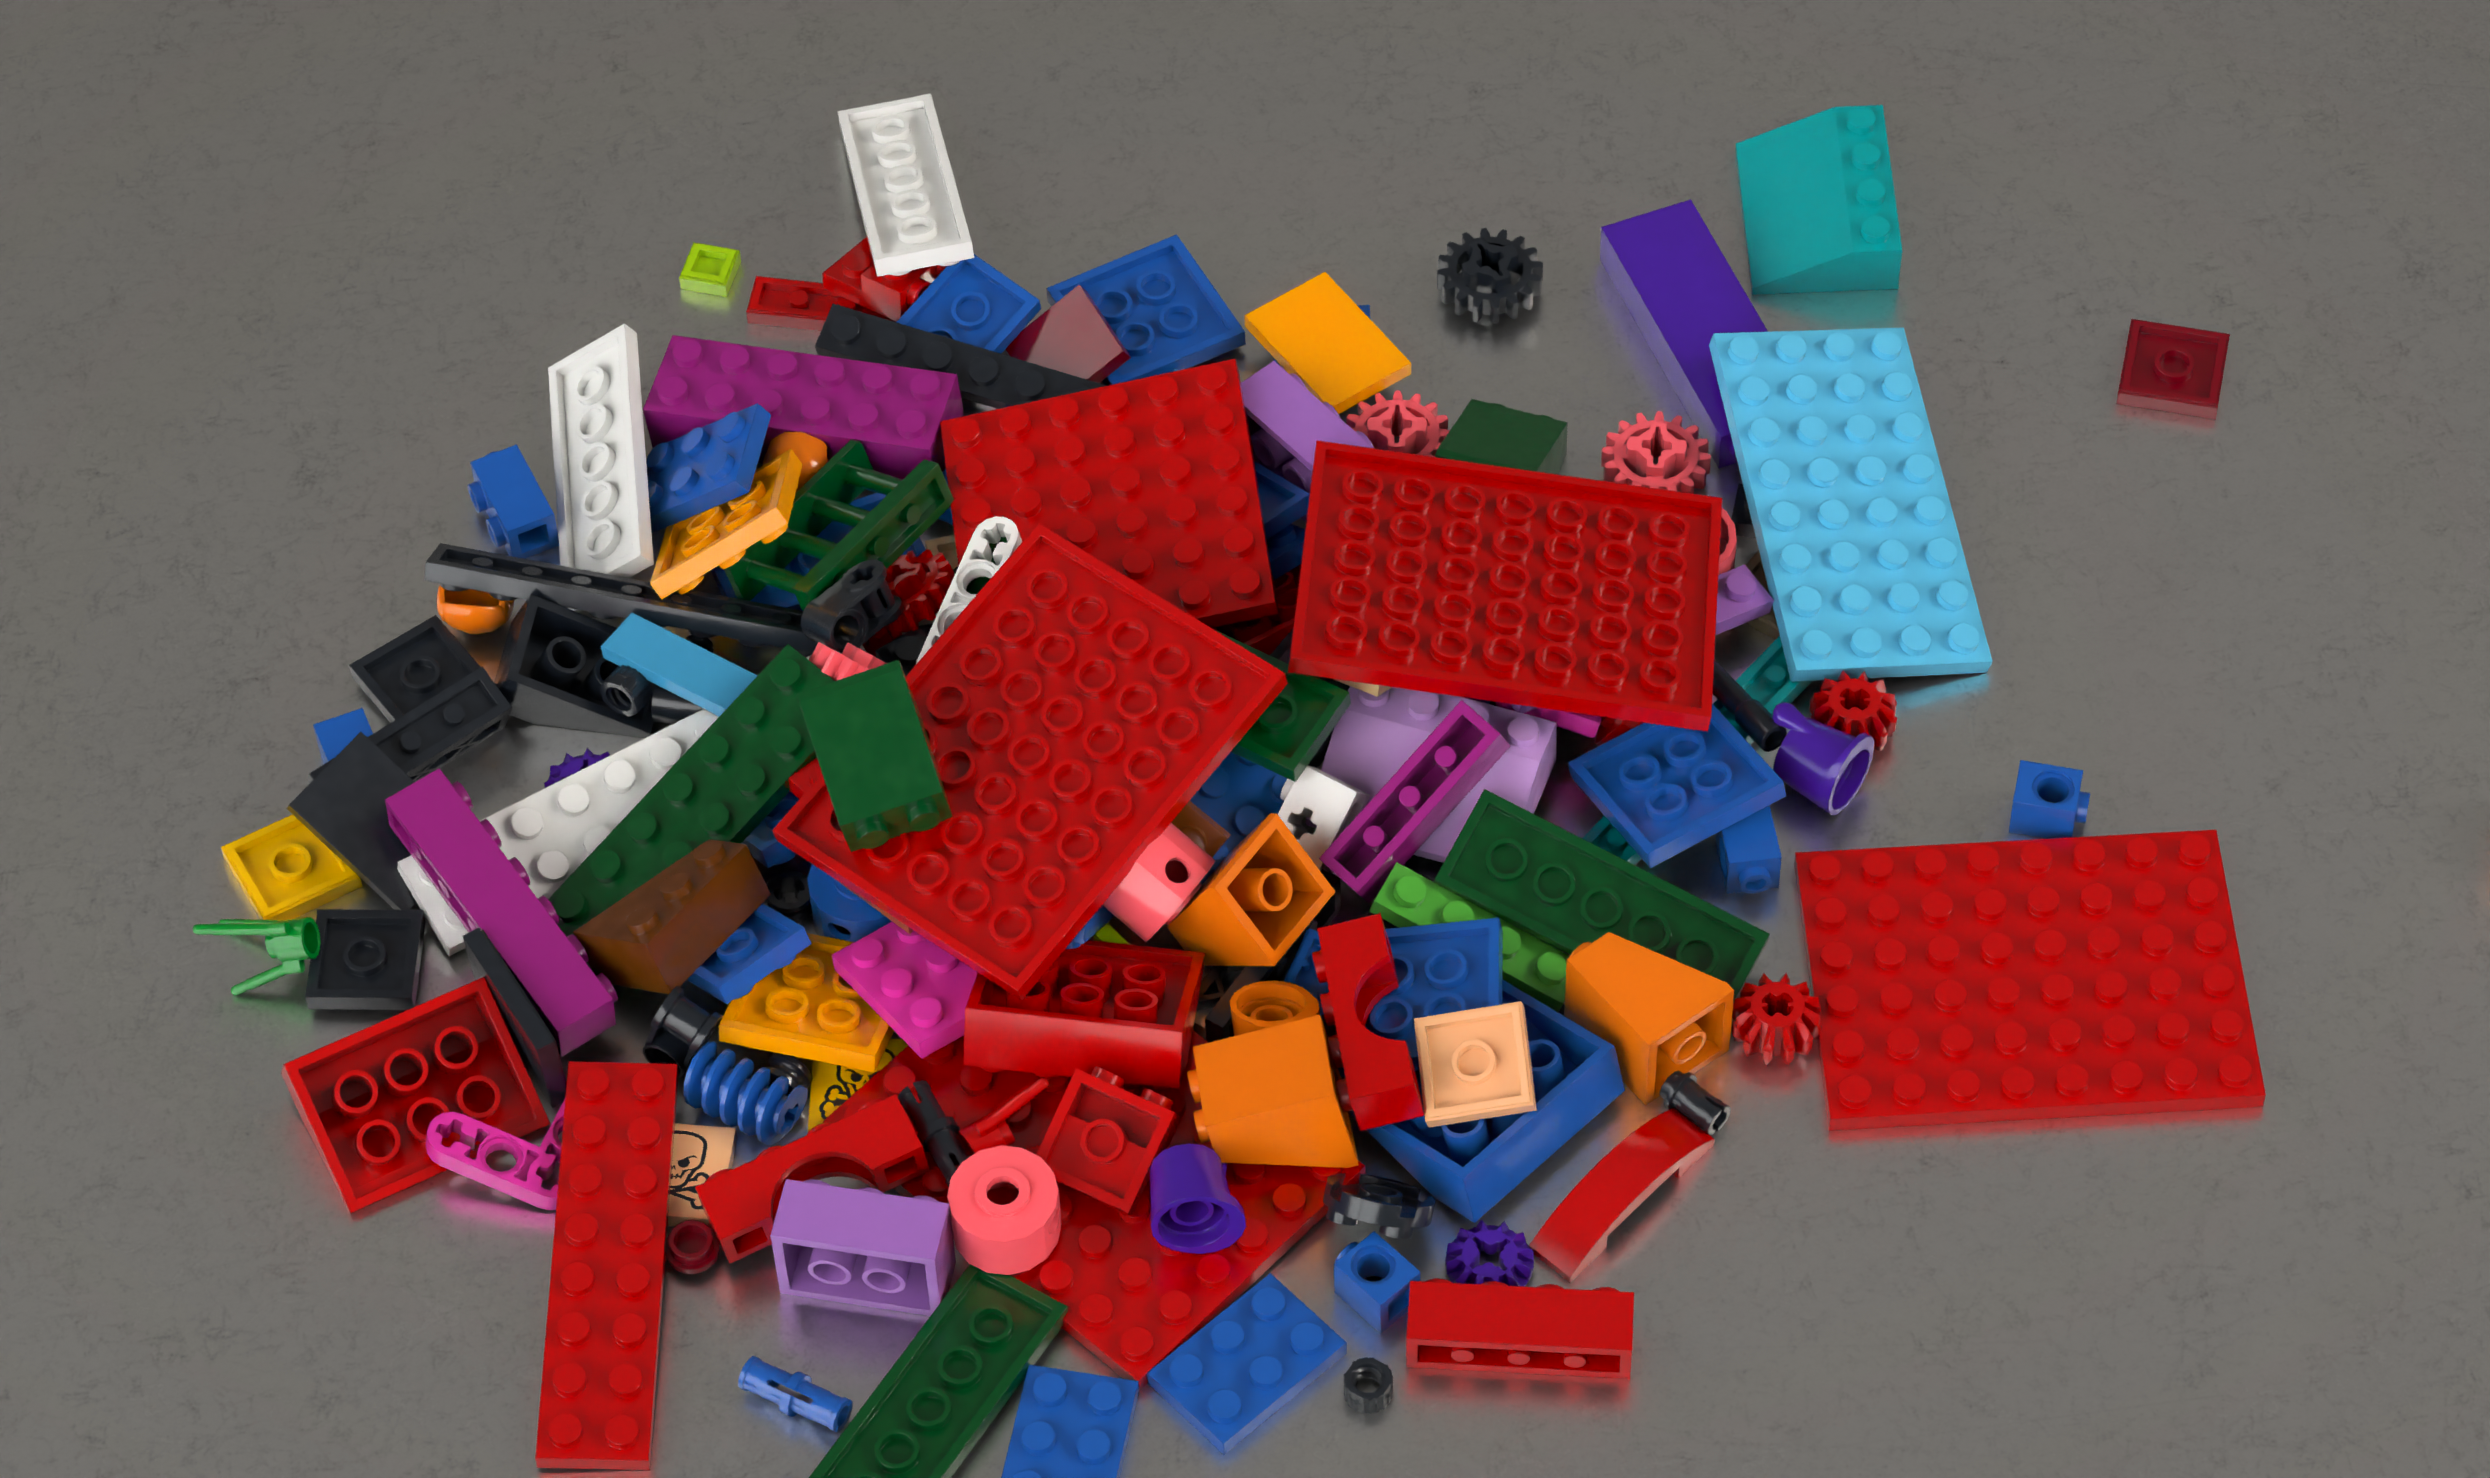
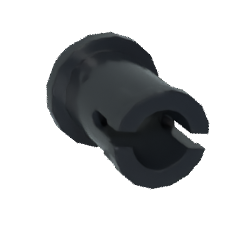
(1696, 1103)

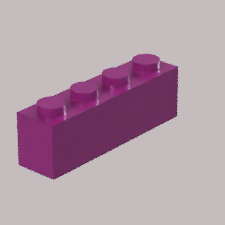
(1415, 800)

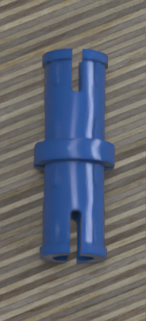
(764, 1381)

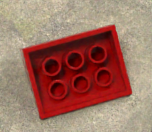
(1092, 1008)
(382, 1086)

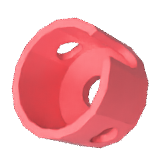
(1160, 883)
(1010, 1235)

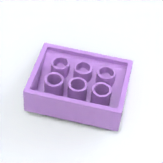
(1385, 730)

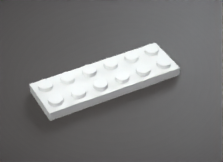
(905, 186)
(601, 457)

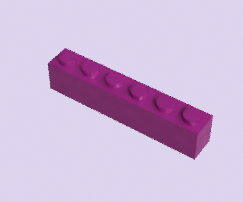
(494, 894)

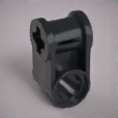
(852, 608)
(679, 1031)

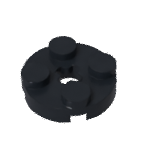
(1378, 1202)

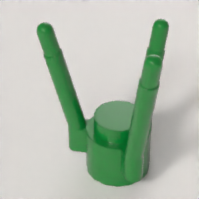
(287, 940)

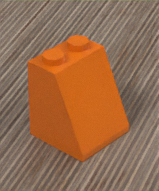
(1254, 900)
(1649, 1009)
(1273, 1098)

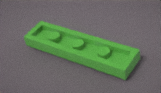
(1527, 962)

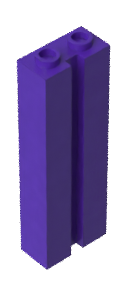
(1678, 298)

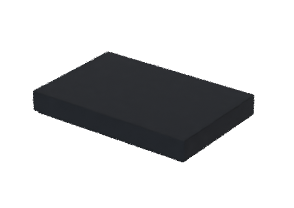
(351, 818)
(526, 1027)

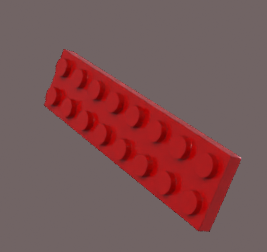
(607, 1267)

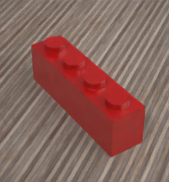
(1520, 1329)

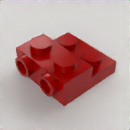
(887, 295)
(1107, 1138)

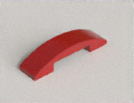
(1615, 1188)

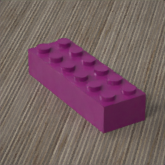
(830, 398)

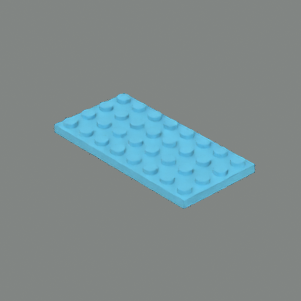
(1849, 504)

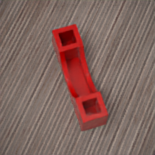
(1378, 1070)
(869, 1146)

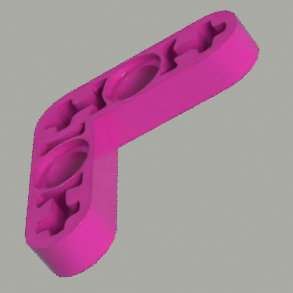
(521, 1181)

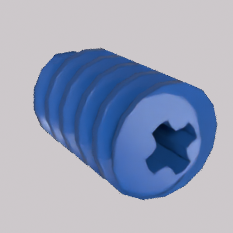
(741, 1098)

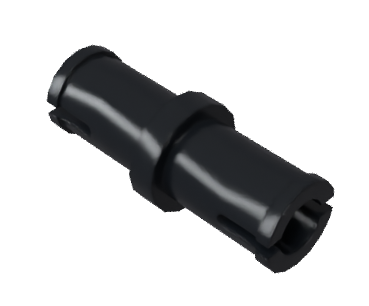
(935, 1129)

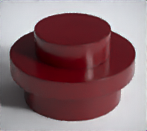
(692, 1247)

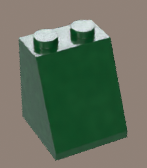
(1506, 438)
(875, 756)

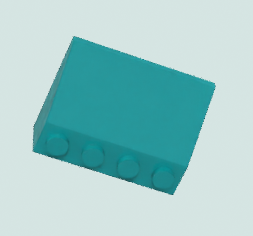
(1821, 204)

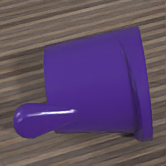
(1821, 760)
(1193, 1201)

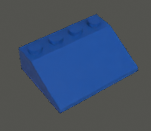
(1485, 1159)

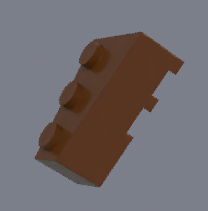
(675, 918)

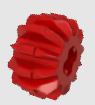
(1856, 707)
(1776, 1019)

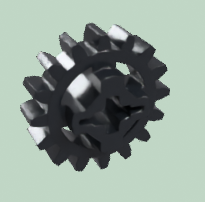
(1489, 275)

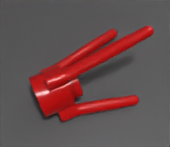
(992, 1128)

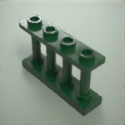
(877, 534)

